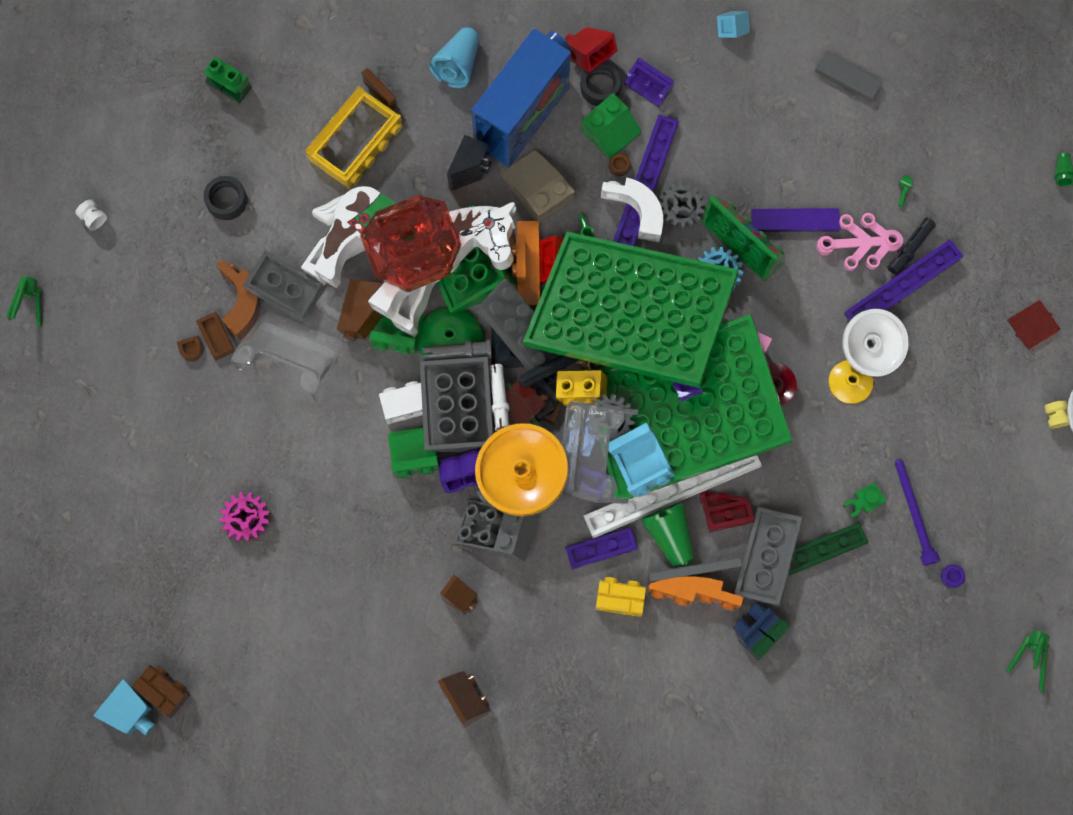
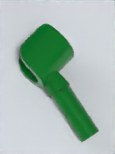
(906, 182)
(586, 230)

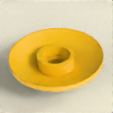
(845, 390)

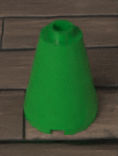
(671, 533)

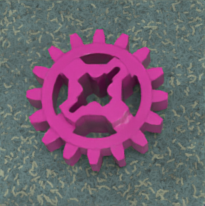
(235, 518)

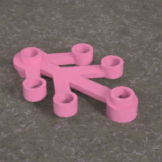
(862, 241)

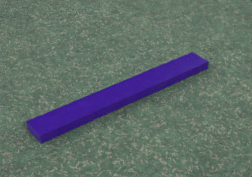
(648, 175)

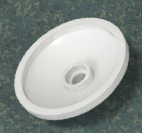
(888, 340)

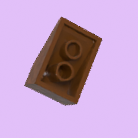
(463, 697)

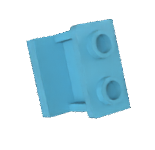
(641, 460)

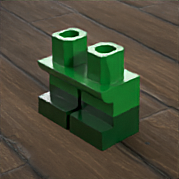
(227, 80)

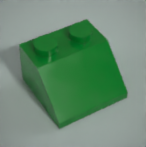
(610, 126)

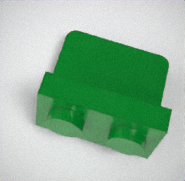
(389, 337)
(409, 454)

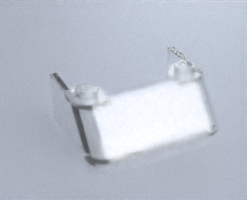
(587, 447)

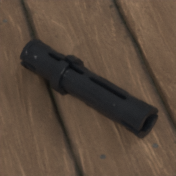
(906, 253)

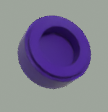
(952, 576)

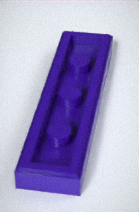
(796, 220)

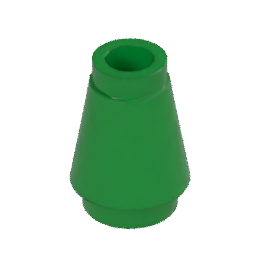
(1064, 170)

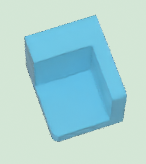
(733, 24)

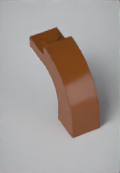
(246, 310)

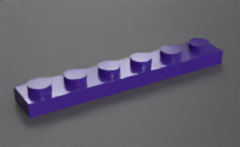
(909, 280)

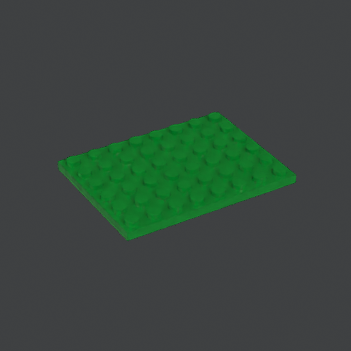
(632, 309)
(725, 424)

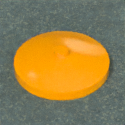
(522, 469)

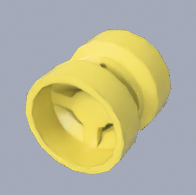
(1057, 414)

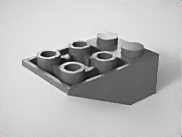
(495, 531)

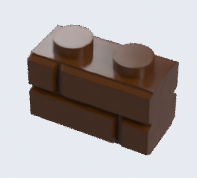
(160, 690)

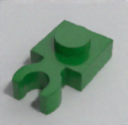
(867, 499)

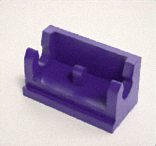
(649, 82)

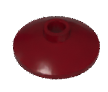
(785, 381)

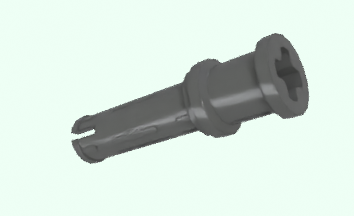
(469, 350)

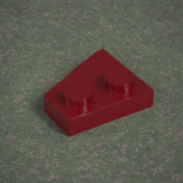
(725, 511)

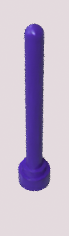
(929, 555)

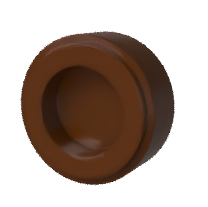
(619, 164)

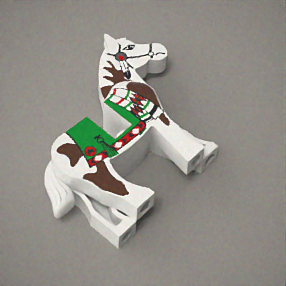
(349, 215)

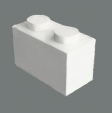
(402, 402)

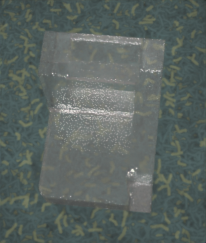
(330, 304)

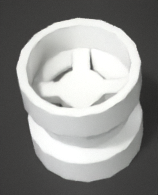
(91, 215)

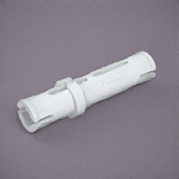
(500, 406)

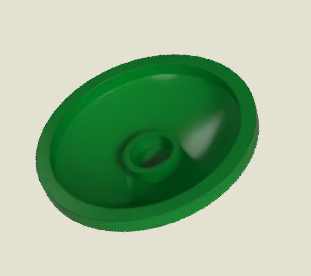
(440, 321)

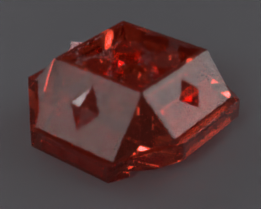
(415, 261)

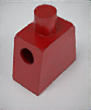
(591, 47)

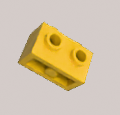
(580, 386)

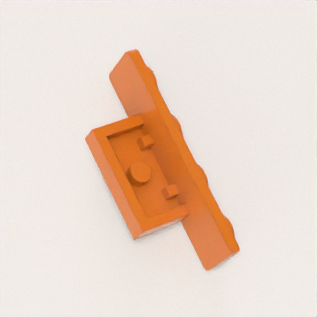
(527, 261)

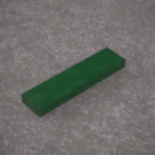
(828, 547)

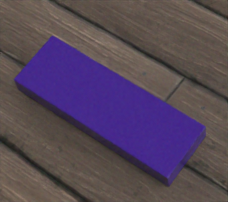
(601, 548)

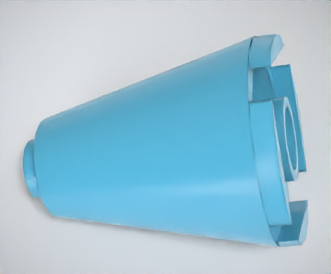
(456, 59)

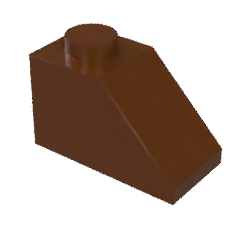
(459, 595)

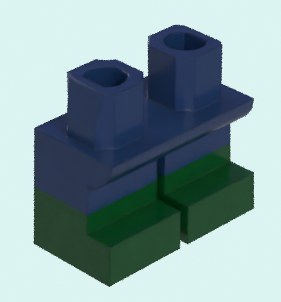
(762, 633)

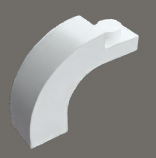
(643, 201)

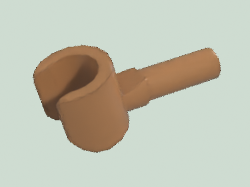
(586, 365)

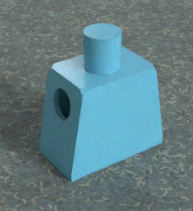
(126, 710)

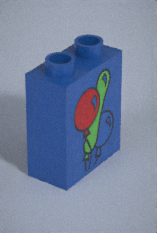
(522, 95)

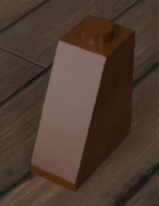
(357, 315)

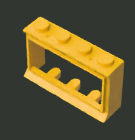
(368, 154)

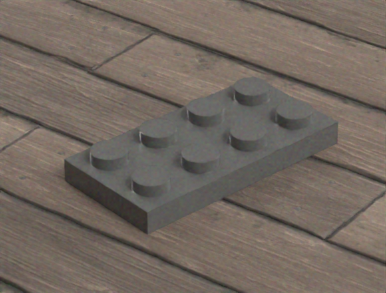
(511, 319)
(769, 557)

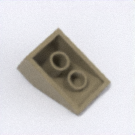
(538, 186)

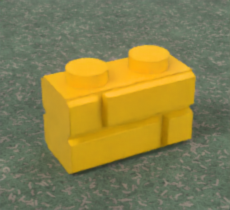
(620, 597)

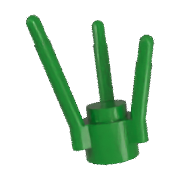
(26, 289)
(1039, 645)

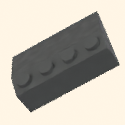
(456, 404)

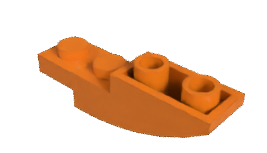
(686, 588)

